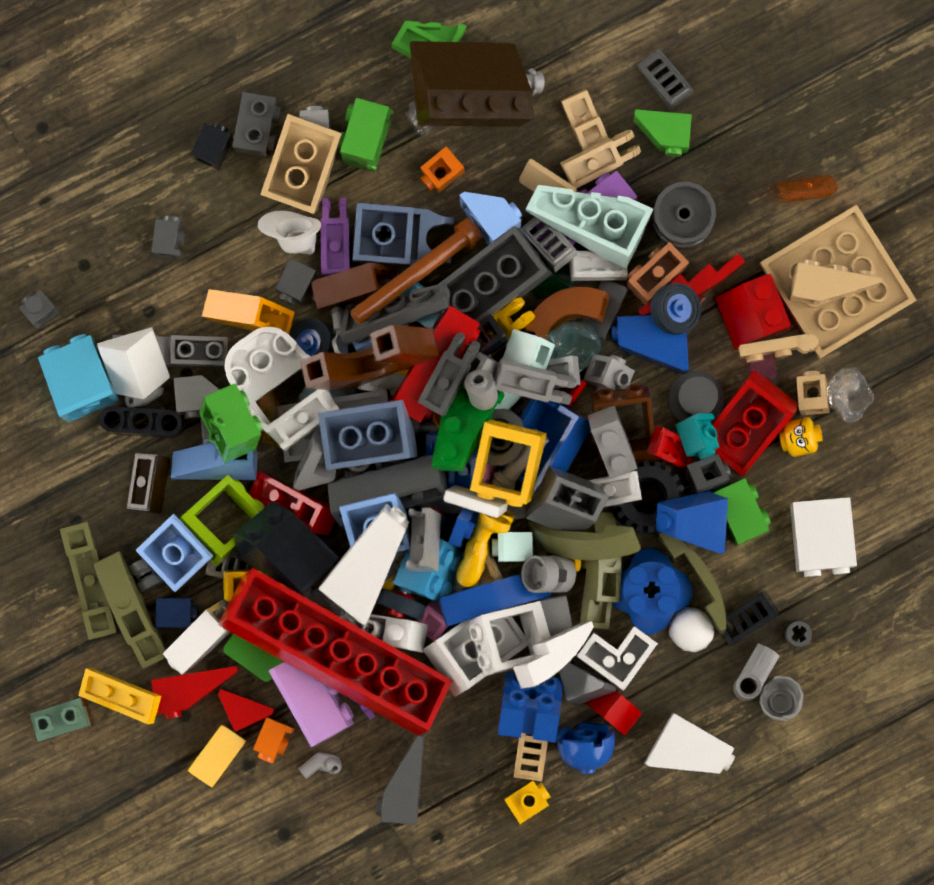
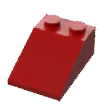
(751, 421)

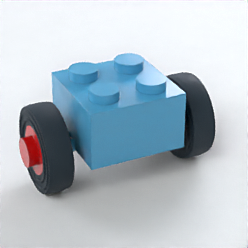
(425, 584)

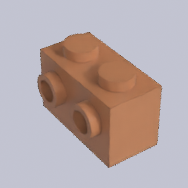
(661, 270)

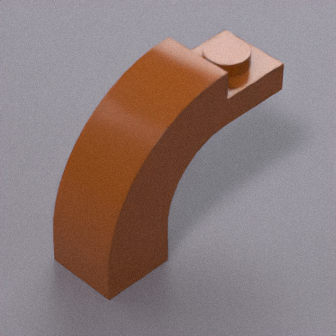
(568, 305)

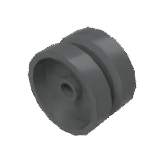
(674, 201)

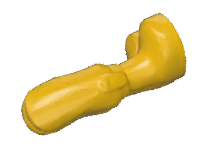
(479, 546)

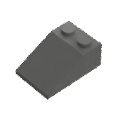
(402, 793)

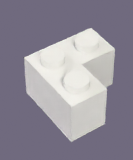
(617, 664)

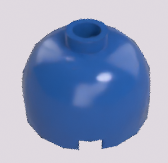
(586, 747)

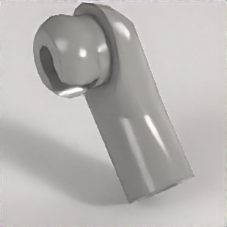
(136, 402)
(323, 762)

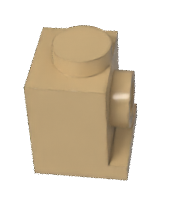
(806, 383)

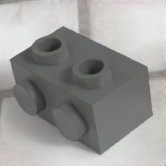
(256, 125)

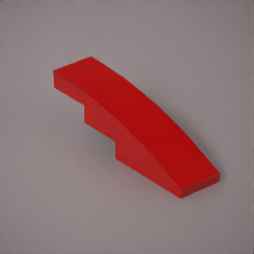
(704, 280)

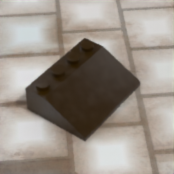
(470, 84)

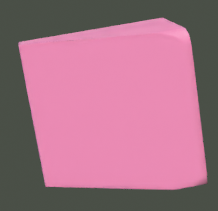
(435, 620)

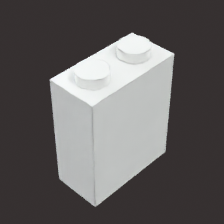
(823, 536)

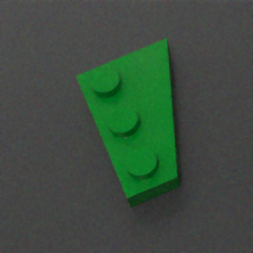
(460, 432)

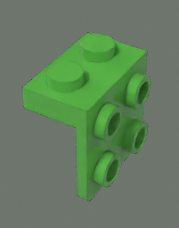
(251, 657)

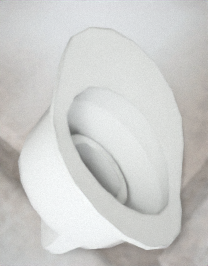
(293, 231)

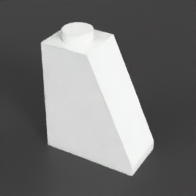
(198, 639)
(689, 748)

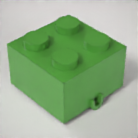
(365, 134)
(231, 422)

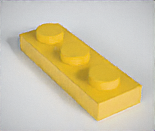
(119, 695)

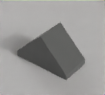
(583, 685)

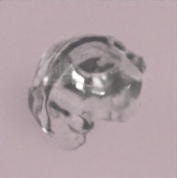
(849, 394)

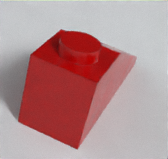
(308, 508)
(186, 690)

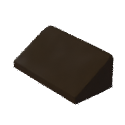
(148, 483)

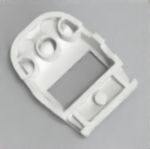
(263, 363)

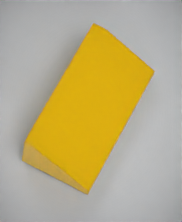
(217, 755)

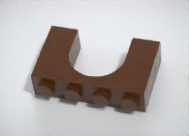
(392, 351)

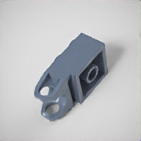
(407, 234)

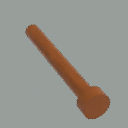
(465, 235)

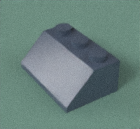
(367, 435)

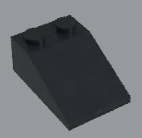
(284, 548)

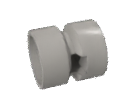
(548, 574)

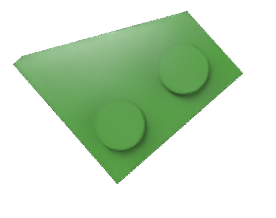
(425, 32)

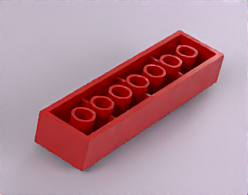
(335, 652)

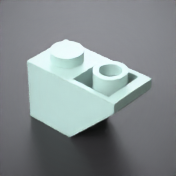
(512, 546)

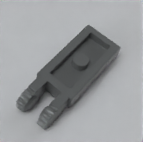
(448, 376)

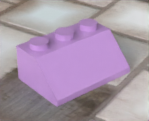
(312, 704)

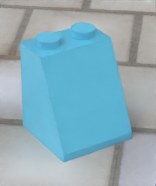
(77, 378)

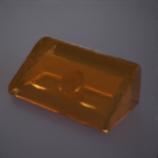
(806, 189)

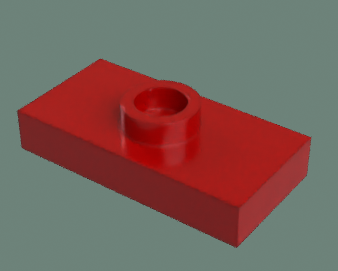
(669, 448)

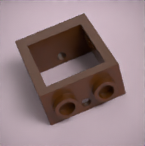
(630, 395)

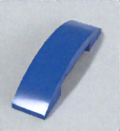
(486, 599)

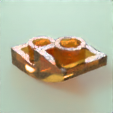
(268, 405)

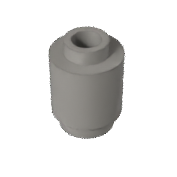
(481, 389)

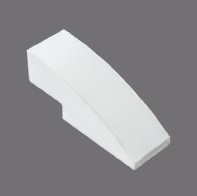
(552, 655)

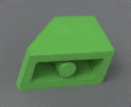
(665, 130)

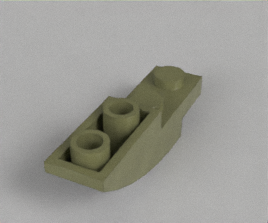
(601, 581)
(129, 609)

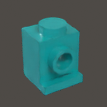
(698, 435)

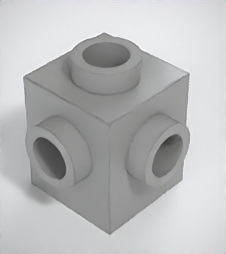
(614, 372)

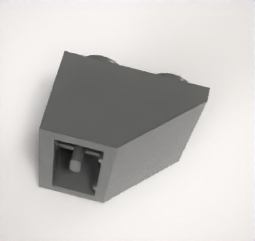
(566, 502)

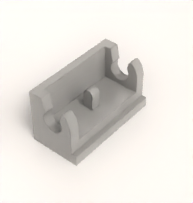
(424, 540)

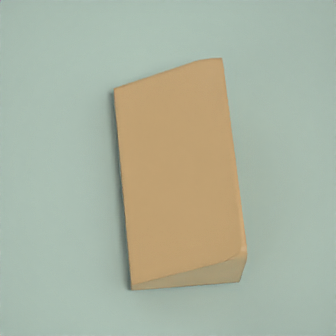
(536, 174)

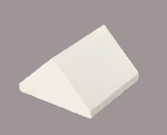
(134, 363)

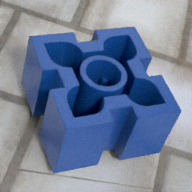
(531, 709)

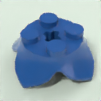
(674, 591)

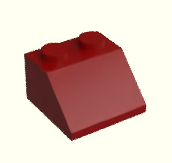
(753, 311)

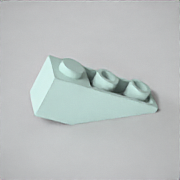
(526, 350)

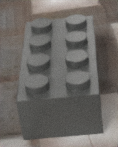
(496, 276)

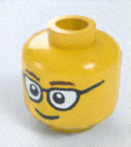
(800, 437)

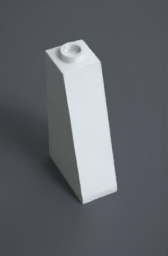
(364, 567)

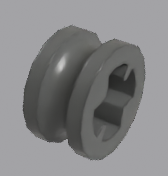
(789, 633)

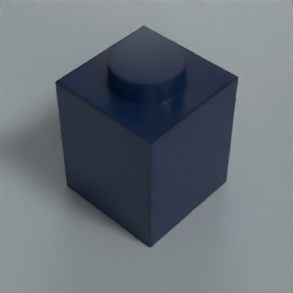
(175, 612)

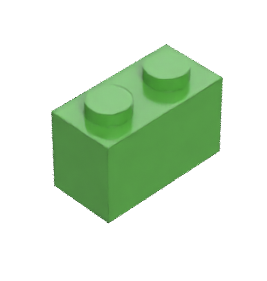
(743, 513)

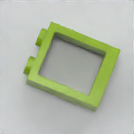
(238, 494)

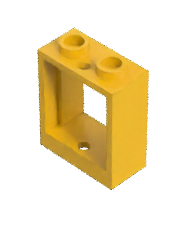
(516, 434)

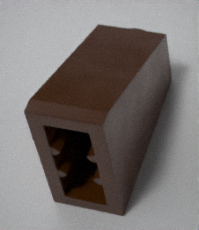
(351, 285)

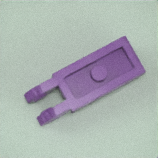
(334, 239)

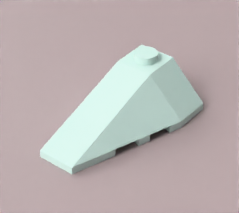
(597, 222)

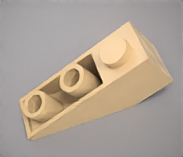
(821, 284)

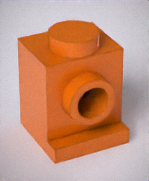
(445, 161)
(272, 740)

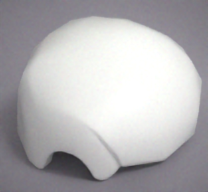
(691, 629)

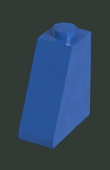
(645, 340)
(695, 519)

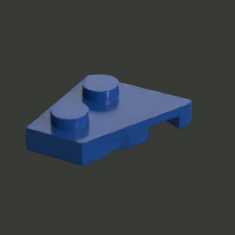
(464, 527)

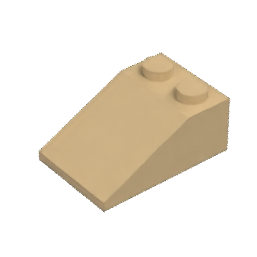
(301, 164)

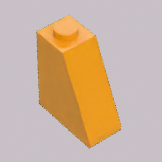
(246, 311)

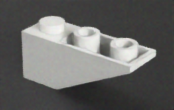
(394, 631)

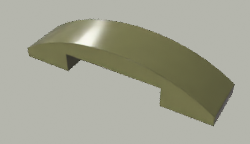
(612, 543)
(677, 550)
(82, 555)

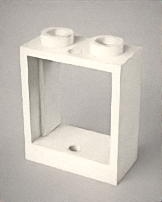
(480, 631)

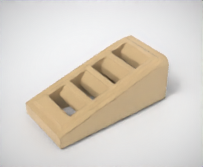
(537, 776)

